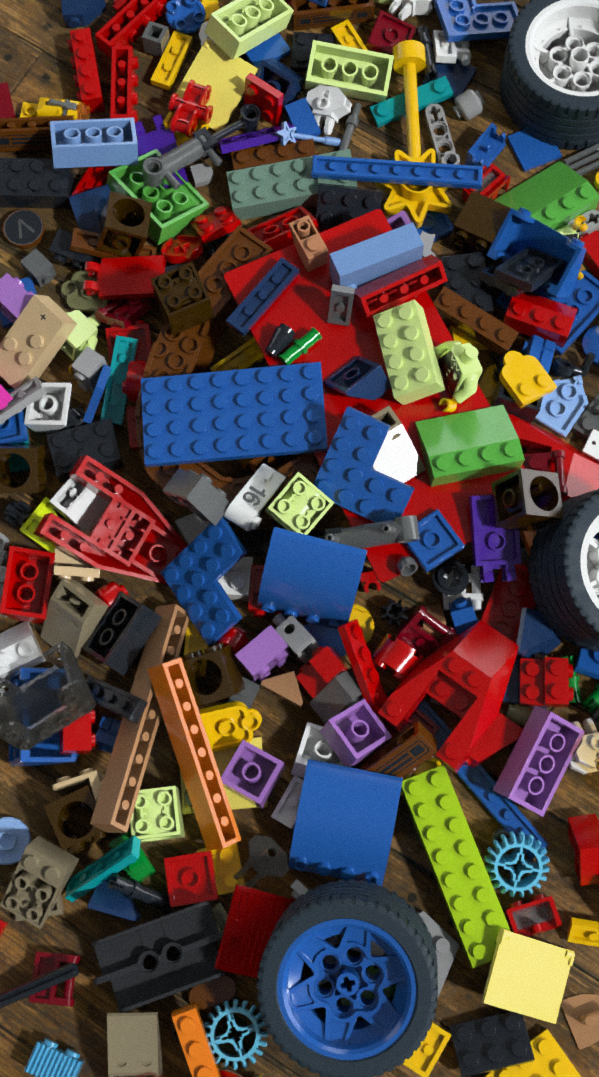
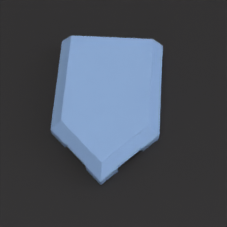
(563, 406)

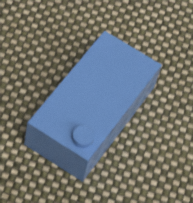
(94, 142)
(375, 257)

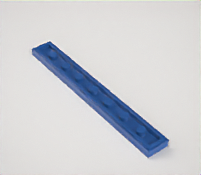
(397, 172)
(482, 787)

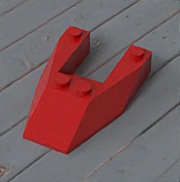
(580, 470)
(129, 534)
(466, 679)

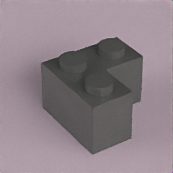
(198, 495)
(337, 696)

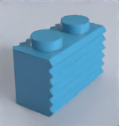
(51, 1061)

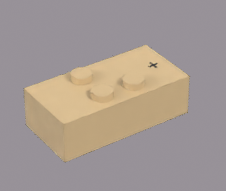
(33, 340)

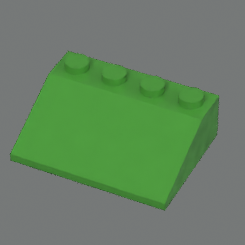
(553, 196)
(170, 208)
(469, 445)

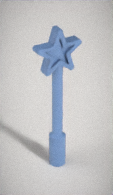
(287, 135)

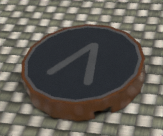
(24, 228)

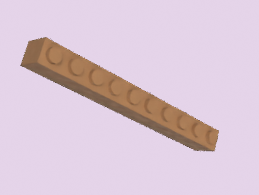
(133, 739)

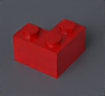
(323, 669)
(78, 737)
(584, 838)

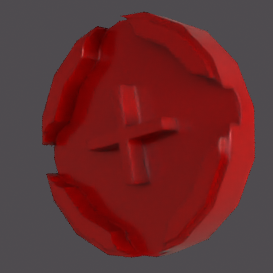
(182, 249)

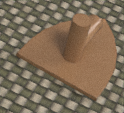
(583, 1018)

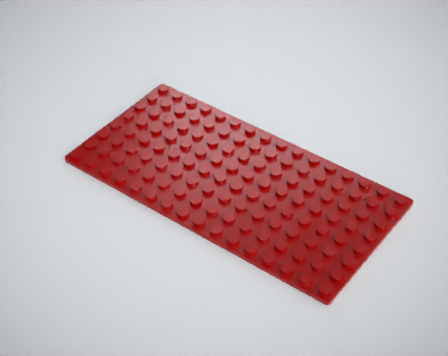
(306, 306)

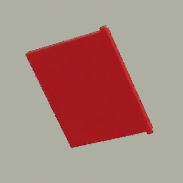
(248, 929)

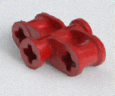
(190, 108)

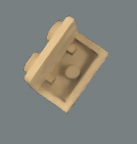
(68, 565)
(86, 778)

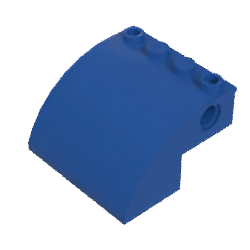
(310, 578)
(345, 822)

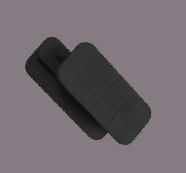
(124, 956)

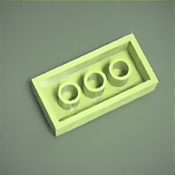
(247, 24)
(353, 70)
(408, 352)

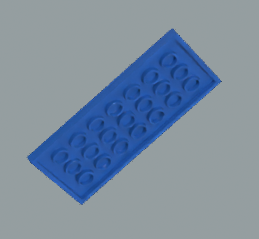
(233, 414)

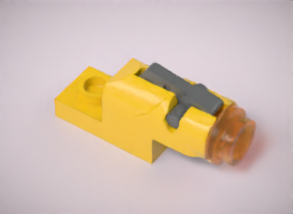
(56, 107)

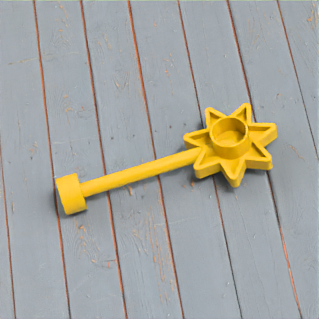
(414, 199)

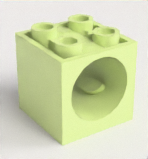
(299, 505)
(158, 815)

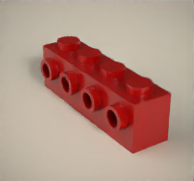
(129, 24)
(87, 69)
(124, 83)
(400, 285)

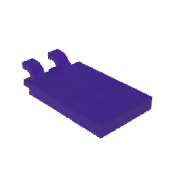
(160, 139)
(250, 139)
(491, 545)

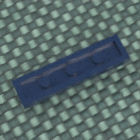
(262, 297)

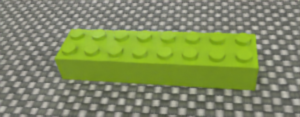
(455, 863)

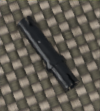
(424, 38)
(133, 889)

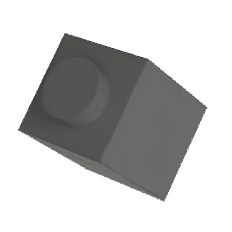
(155, 38)
(38, 268)

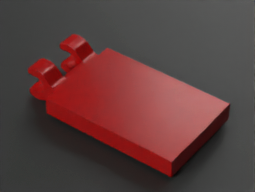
(124, 277)

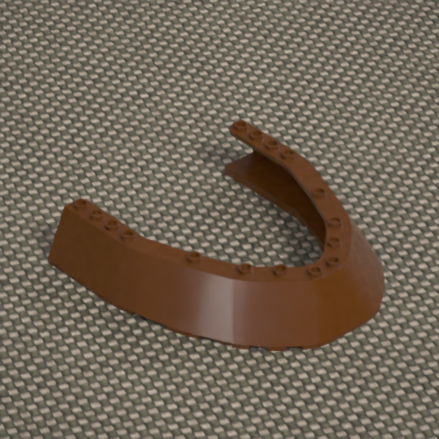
(193, 353)

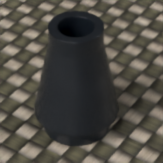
(279, 340)

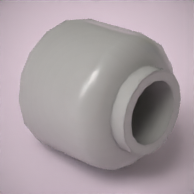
(468, 104)

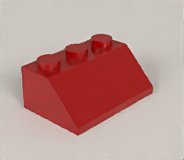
(276, 230)
(540, 317)
(27, 584)

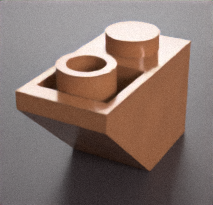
(309, 243)

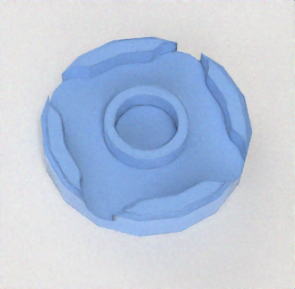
(13, 840)

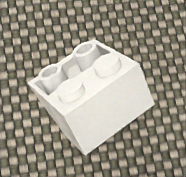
(79, 504)

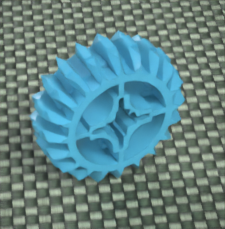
(535, 868)
(256, 1026)

